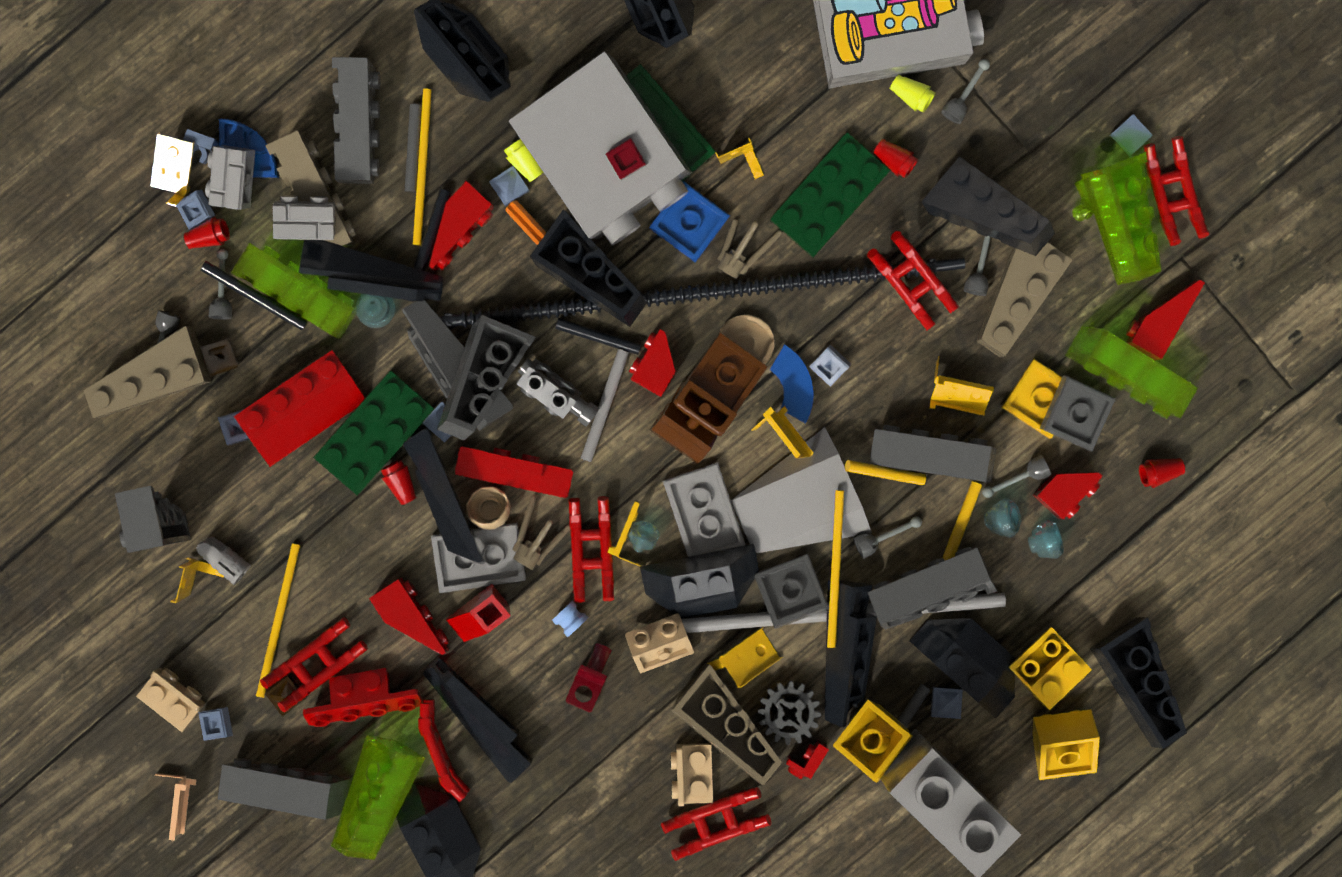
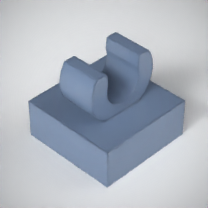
(201, 143)

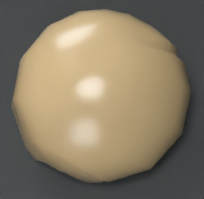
(488, 508)

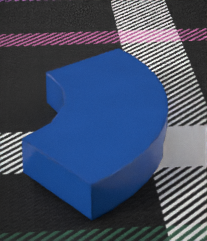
(241, 136)
(795, 383)

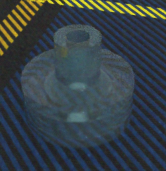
(643, 536)

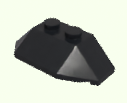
(662, 20)
(462, 50)
(702, 581)
(970, 660)
(438, 833)

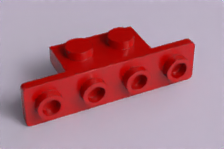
(514, 472)
(361, 696)

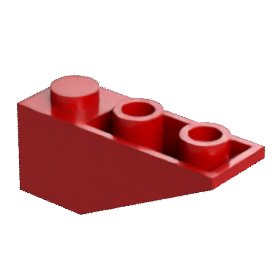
(460, 217)
(403, 612)

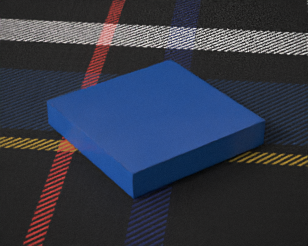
(690, 223)

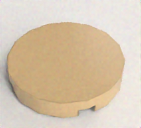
(751, 335)

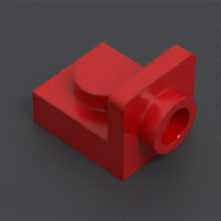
(813, 757)

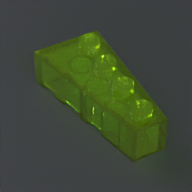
(1124, 217)
(295, 290)
(1131, 371)
(375, 796)

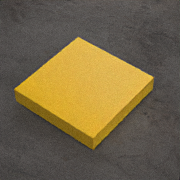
(1033, 395)

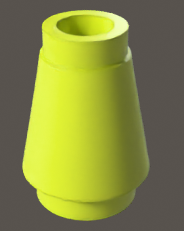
(913, 93)
(523, 161)

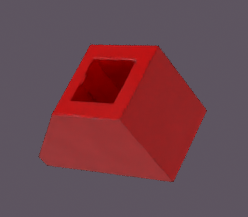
(656, 367)
(1064, 492)
(480, 614)

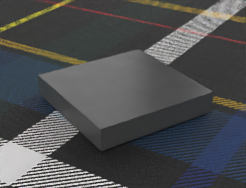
(1077, 413)
(791, 591)

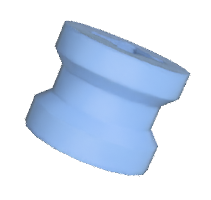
(570, 618)

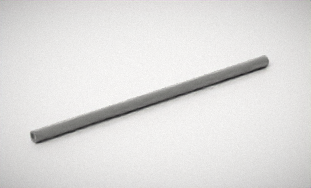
(763, 619)

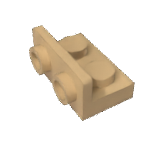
(659, 643)
(171, 699)
(693, 773)

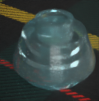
(385, 310)
(1003, 518)
(1046, 540)

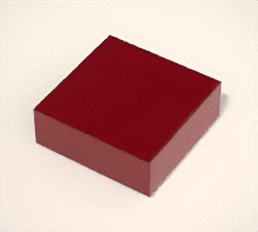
(626, 159)

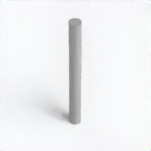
(604, 405)

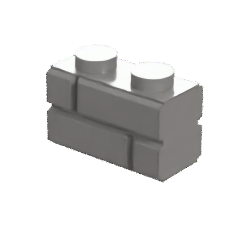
(230, 177)
(304, 218)

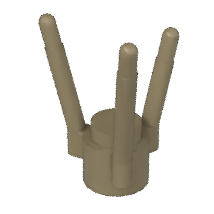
(733, 261)
(528, 553)

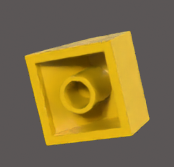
(873, 740)
(1065, 744)

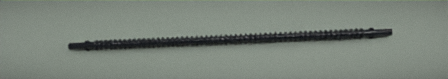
(690, 293)

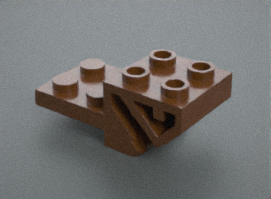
(708, 399)

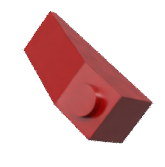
(1158, 327)

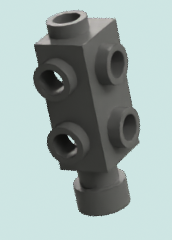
(549, 392)

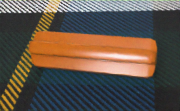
(525, 221)

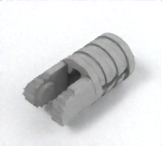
(223, 559)

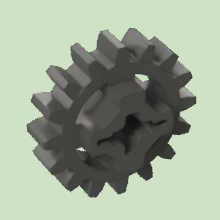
(798, 702)

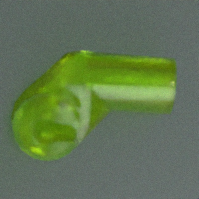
(1084, 210)

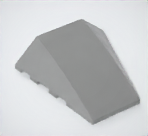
(797, 501)

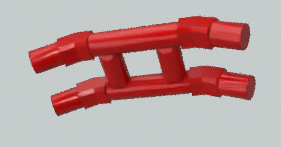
(1184, 176)
(911, 296)
(579, 535)
(295, 664)
(428, 729)
(733, 827)

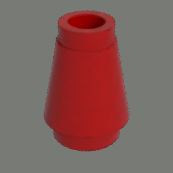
(896, 158)
(210, 233)
(1160, 471)
(399, 481)

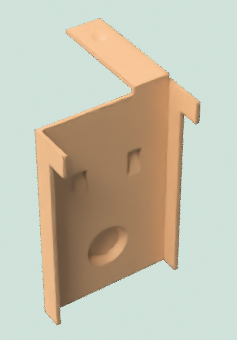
(180, 804)

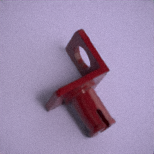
(591, 677)

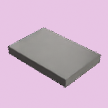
(704, 511)
(496, 547)

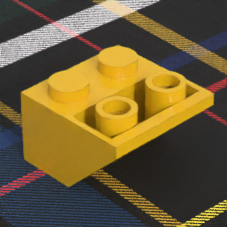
(1049, 668)

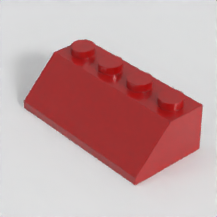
(300, 408)

